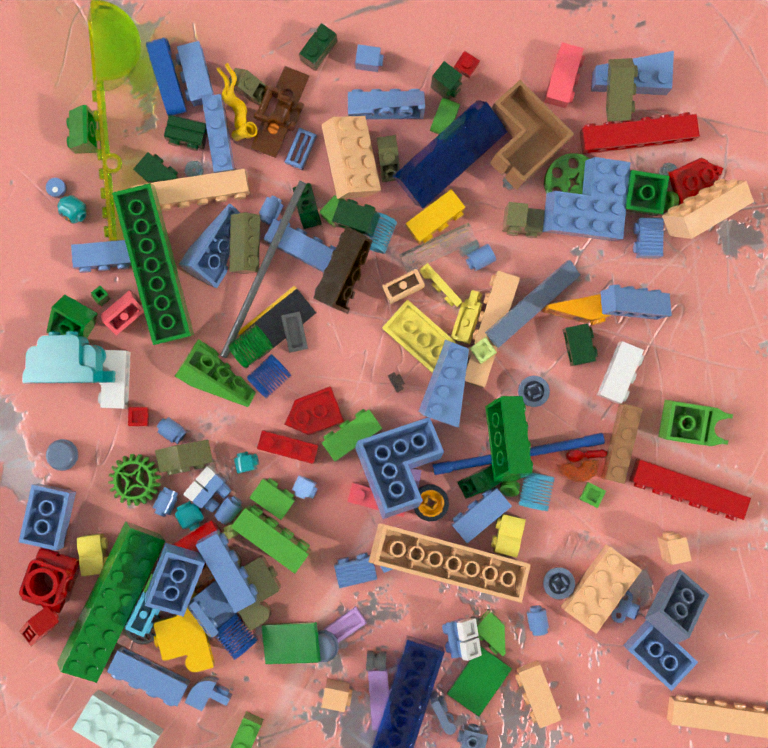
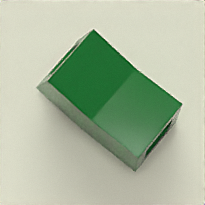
(97, 292)

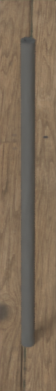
(263, 268)

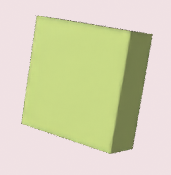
(483, 350)

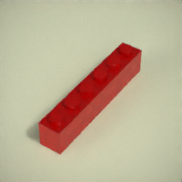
(639, 134)
(689, 489)

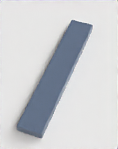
(532, 303)

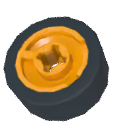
(440, 506)

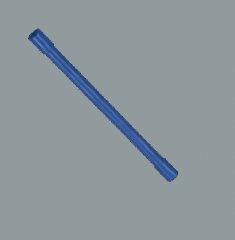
(587, 441)

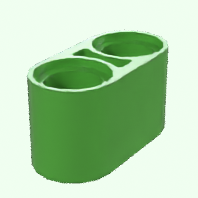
(445, 115)

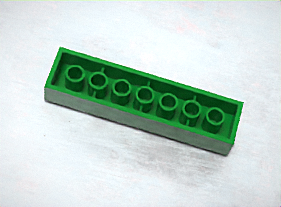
(153, 263)
(110, 602)

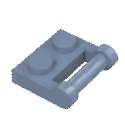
(440, 708)

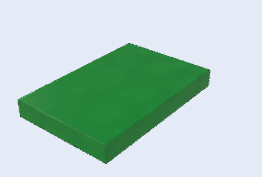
(291, 643)
(479, 681)

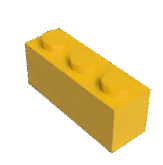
(435, 217)

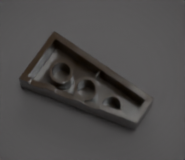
(343, 270)

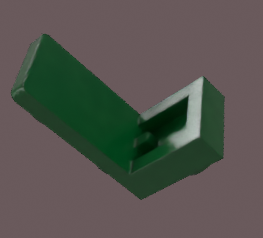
(307, 208)

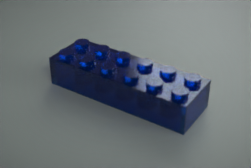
(450, 153)
(408, 694)

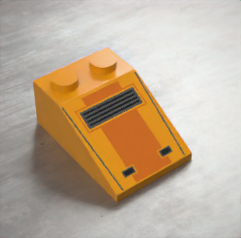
(581, 310)

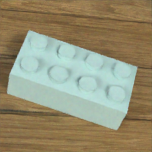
(115, 725)

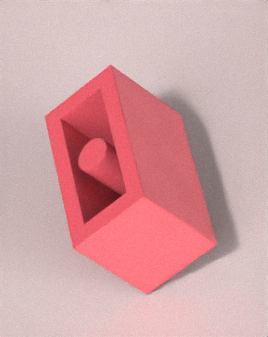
(122, 312)

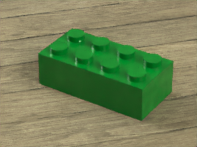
(509, 438)

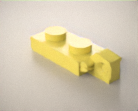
(439, 284)
(467, 318)

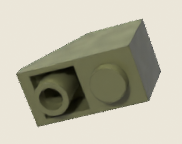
(248, 85)
(388, 157)

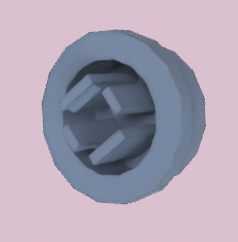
(534, 391)
(62, 454)
(559, 583)
(328, 645)

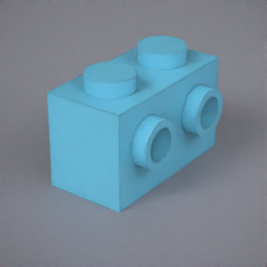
(141, 617)

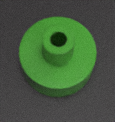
(671, 200)
(510, 488)

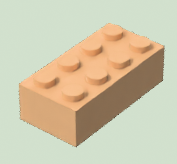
(351, 157)
(707, 208)
(601, 588)

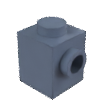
(472, 737)

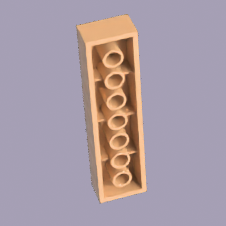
(449, 563)

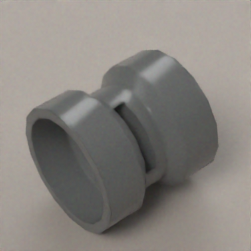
(376, 661)

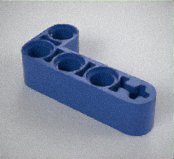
(166, 76)

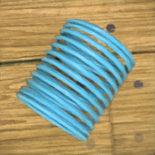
(390, 223)
(530, 479)

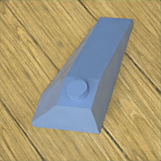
(210, 252)

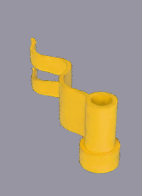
(243, 128)

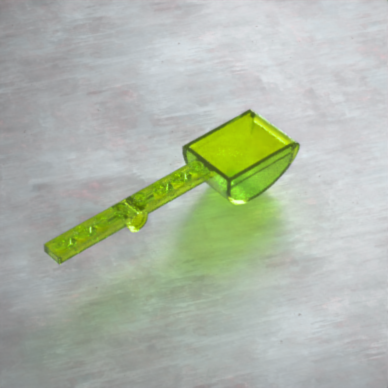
(114, 55)

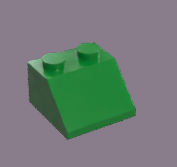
(81, 130)
(71, 316)

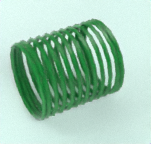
(257, 333)

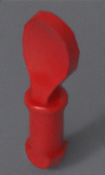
(577, 455)

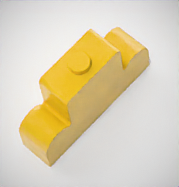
(181, 637)

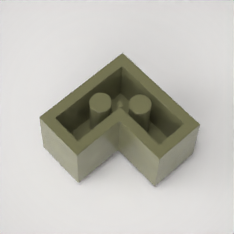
(523, 220)
(181, 457)

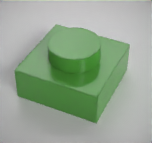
(592, 495)

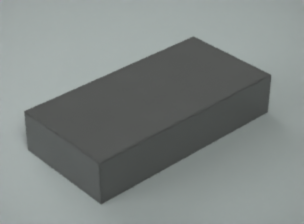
(294, 332)

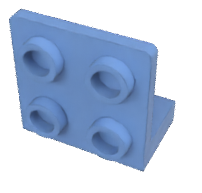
(211, 608)

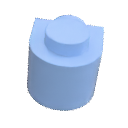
(304, 487)

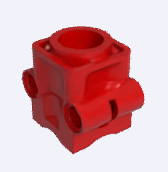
(63, 572)

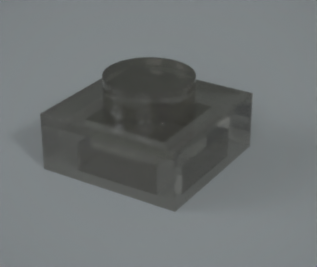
(396, 381)

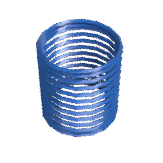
(268, 364)
(226, 642)

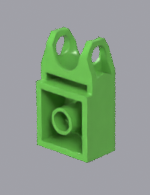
(698, 425)

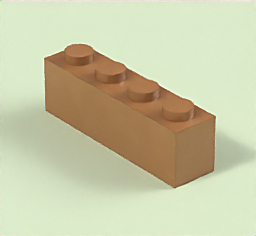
(621, 443)

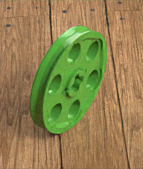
(567, 174)

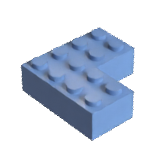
(600, 207)
(388, 463)

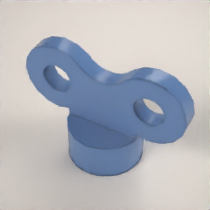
(626, 608)

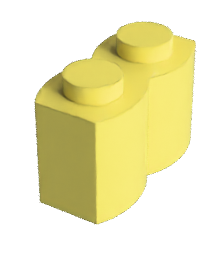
(508, 535)
(92, 553)

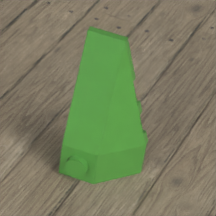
(210, 374)

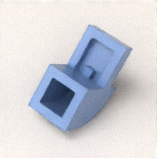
(206, 689)

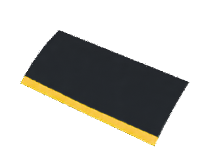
(270, 319)

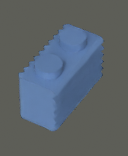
(649, 238)
(355, 570)

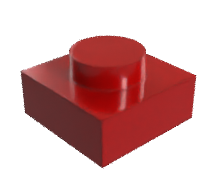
(466, 64)
(138, 416)

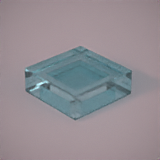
(468, 248)

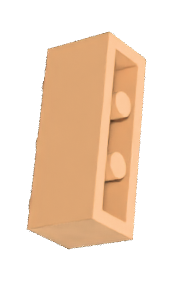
(537, 694)

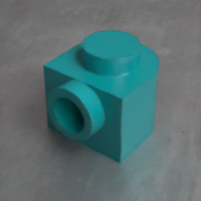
(246, 462)

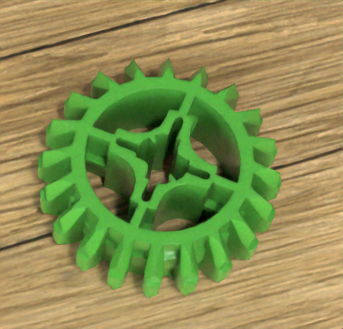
(130, 486)

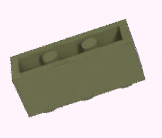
(620, 89)
(244, 243)

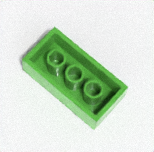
(272, 538)

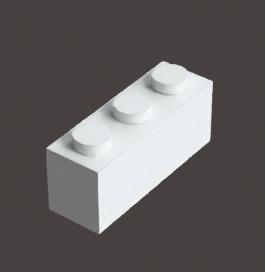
(621, 373)
(116, 394)

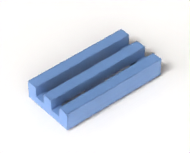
(295, 164)

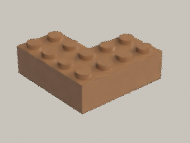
(535, 134)

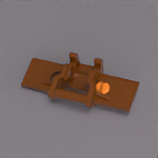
(286, 114)

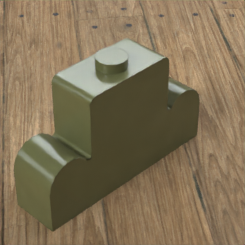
(266, 583)

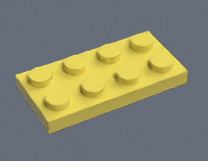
(417, 334)

